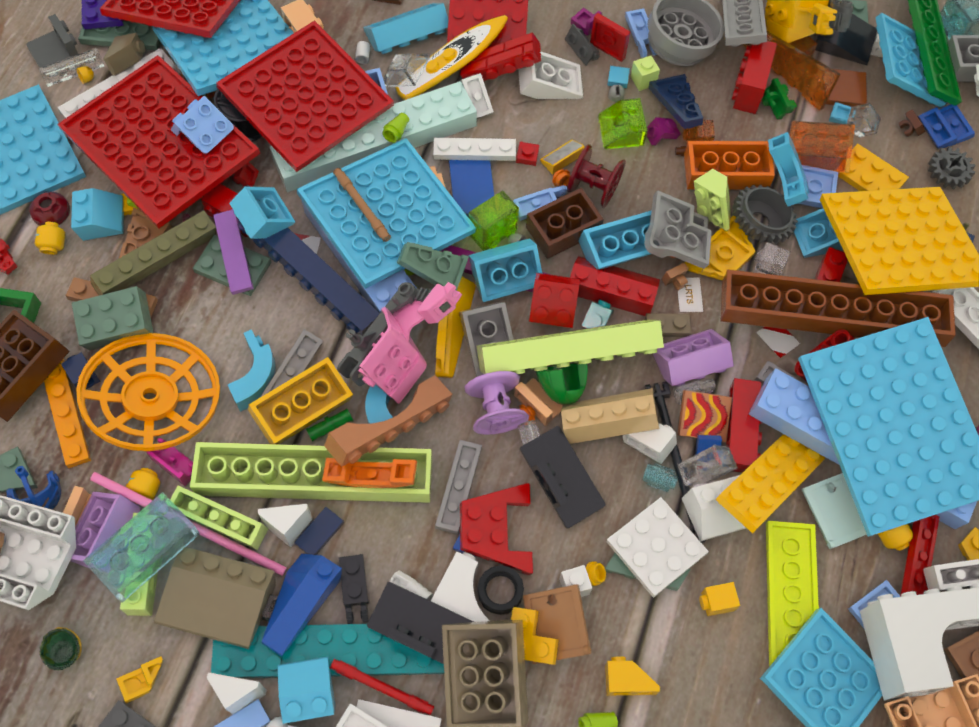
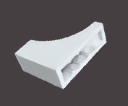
(456, 588)

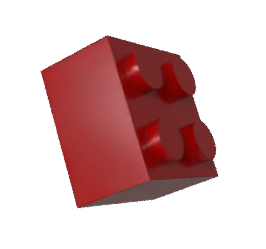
(554, 300)

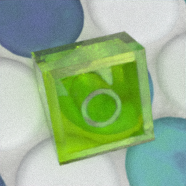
(623, 124)

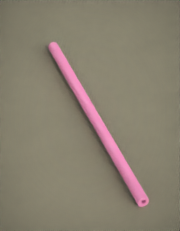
(204, 531)

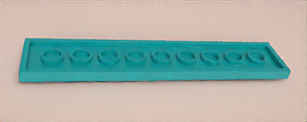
(350, 643)

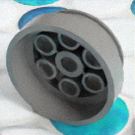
(684, 30)

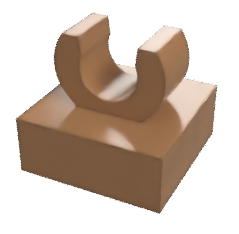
(676, 276)

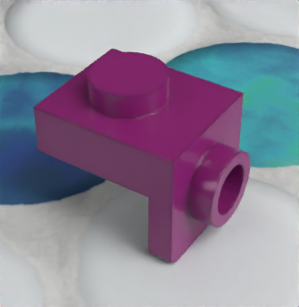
(584, 20)
(662, 128)

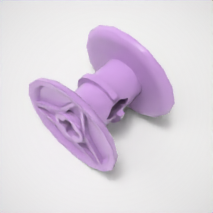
(493, 388)

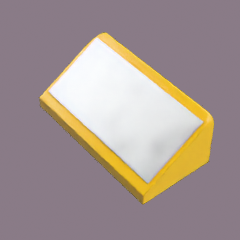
(562, 156)

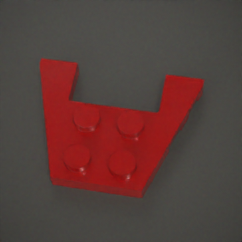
(485, 527)

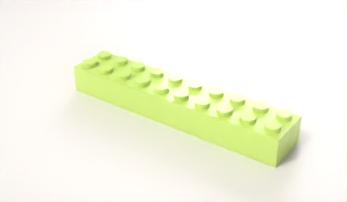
(296, 473)

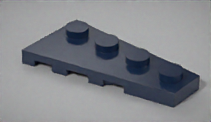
(678, 100)

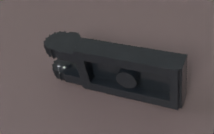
(354, 586)

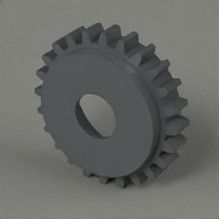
(772, 206)

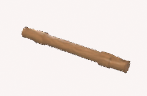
(375, 223)

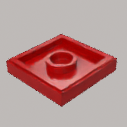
(610, 37)

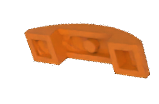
(371, 474)

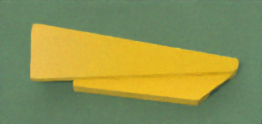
(451, 332)

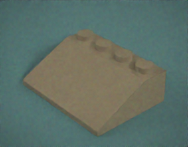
(215, 597)
(485, 674)

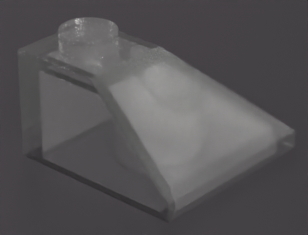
(405, 69)

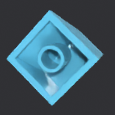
(261, 211)
(97, 214)
(305, 690)

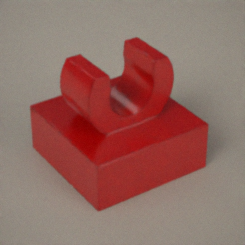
(246, 175)

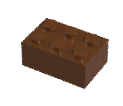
(562, 221)

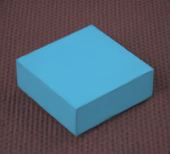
(619, 76)
(840, 113)

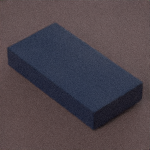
(319, 532)

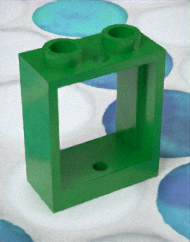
(21, 299)

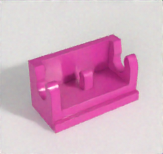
(173, 463)

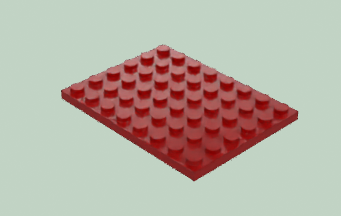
(133, 144)

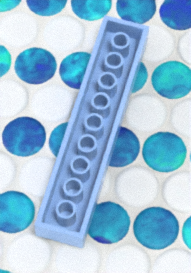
(792, 411)

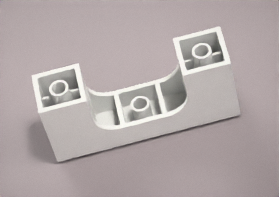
(908, 638)

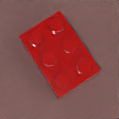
(754, 76)

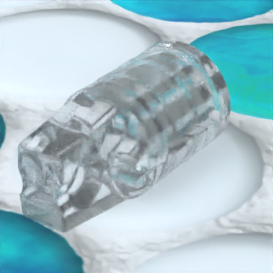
(704, 386)
(528, 431)

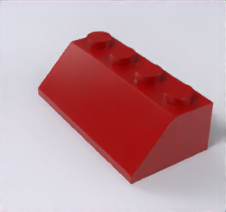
(616, 286)

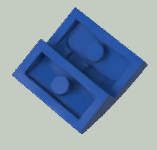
(946, 126)

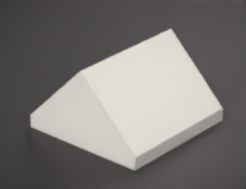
(287, 521)
(235, 692)

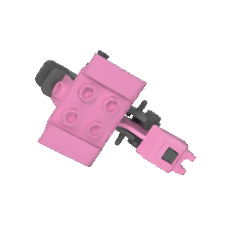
(386, 350)

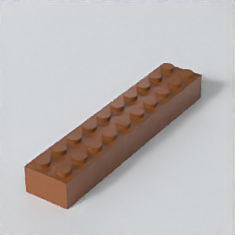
(828, 306)

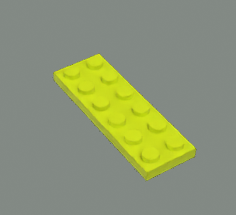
(790, 581)

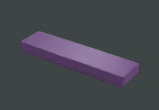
(233, 252)

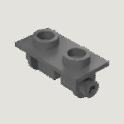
(580, 44)

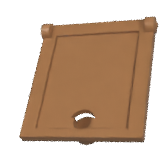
(561, 619)

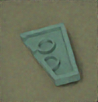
(433, 265)
(8, 463)

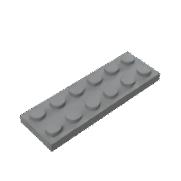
(744, 22)

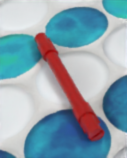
(411, 700)

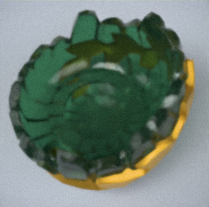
(60, 648)

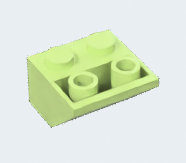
(713, 198)

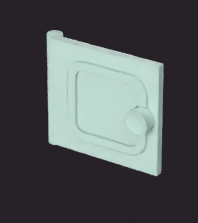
(834, 511)

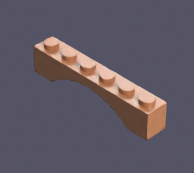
(353, 440)

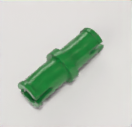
(329, 424)

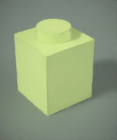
(644, 71)

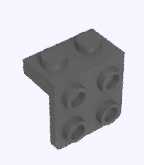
(53, 45)

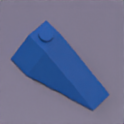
(300, 597)

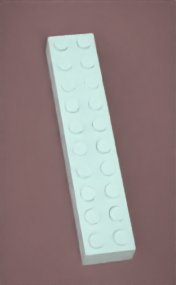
(430, 116)

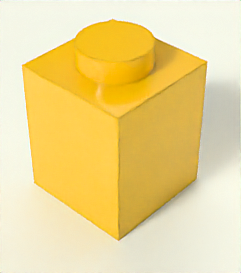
(719, 599)

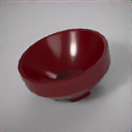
(56, 212)

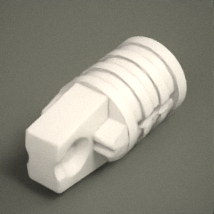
(407, 582)

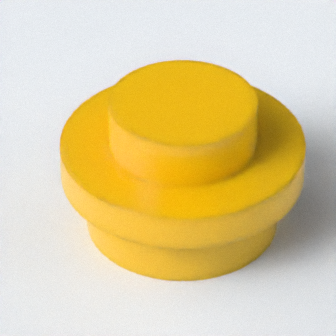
(596, 573)

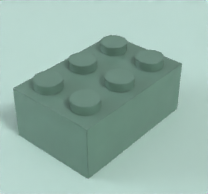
(111, 317)

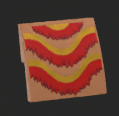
(704, 415)

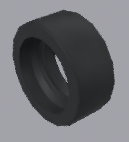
(504, 571)

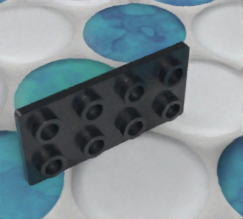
(562, 477)
(412, 620)

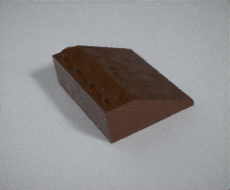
(25, 361)

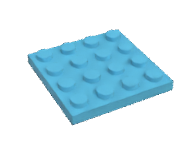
(902, 58)
(824, 676)

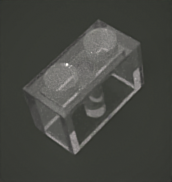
(707, 466)

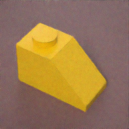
(628, 678)

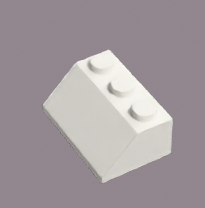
(707, 514)

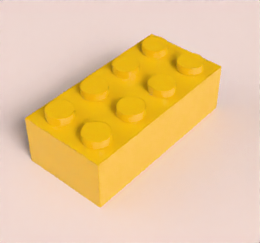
(300, 402)

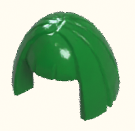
(564, 384)

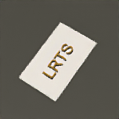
(690, 296)

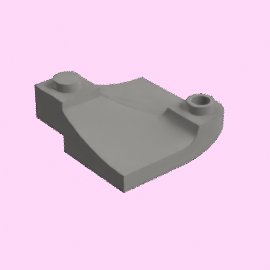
(678, 231)

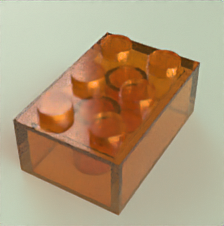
(823, 144)

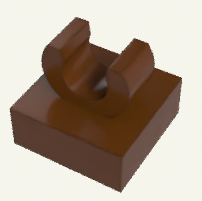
(913, 123)

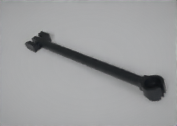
(660, 396)

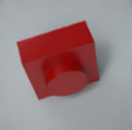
(527, 153)

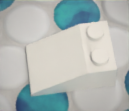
(551, 79)

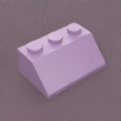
(694, 357)
(99, 521)

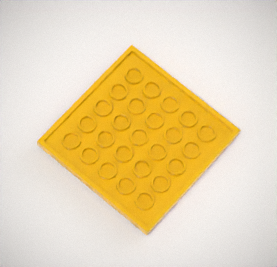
(903, 240)

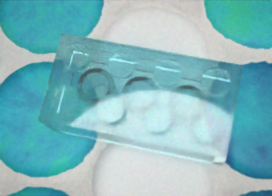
(141, 547)

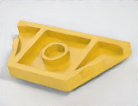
(727, 251)

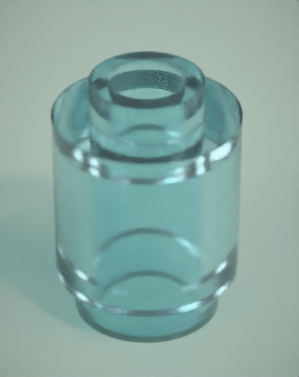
(660, 477)

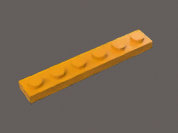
(66, 418)

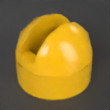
(85, 74)

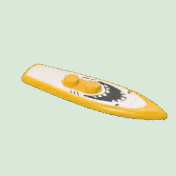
(454, 56)

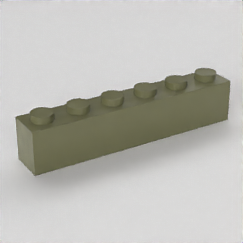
(154, 255)

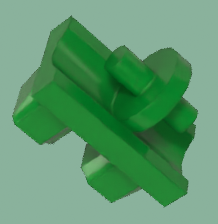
(777, 99)

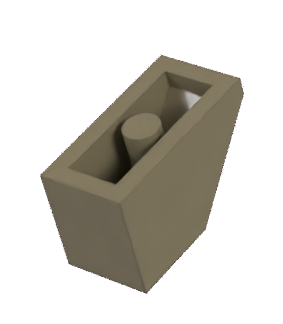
(124, 52)

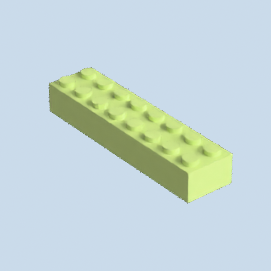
(571, 346)

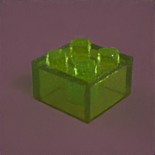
(494, 220)

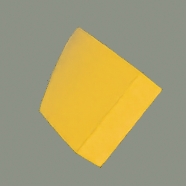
(139, 681)

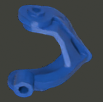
(52, 491)

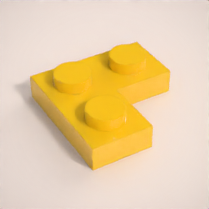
(535, 647)

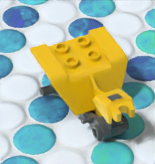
(801, 18)

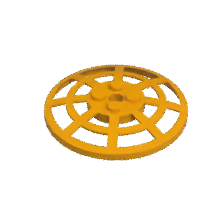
(148, 382)

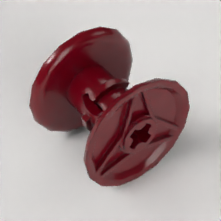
(595, 175)

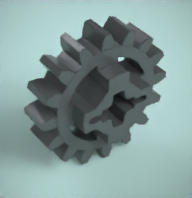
(951, 167)

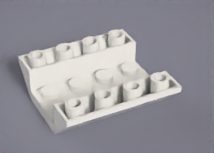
(33, 552)

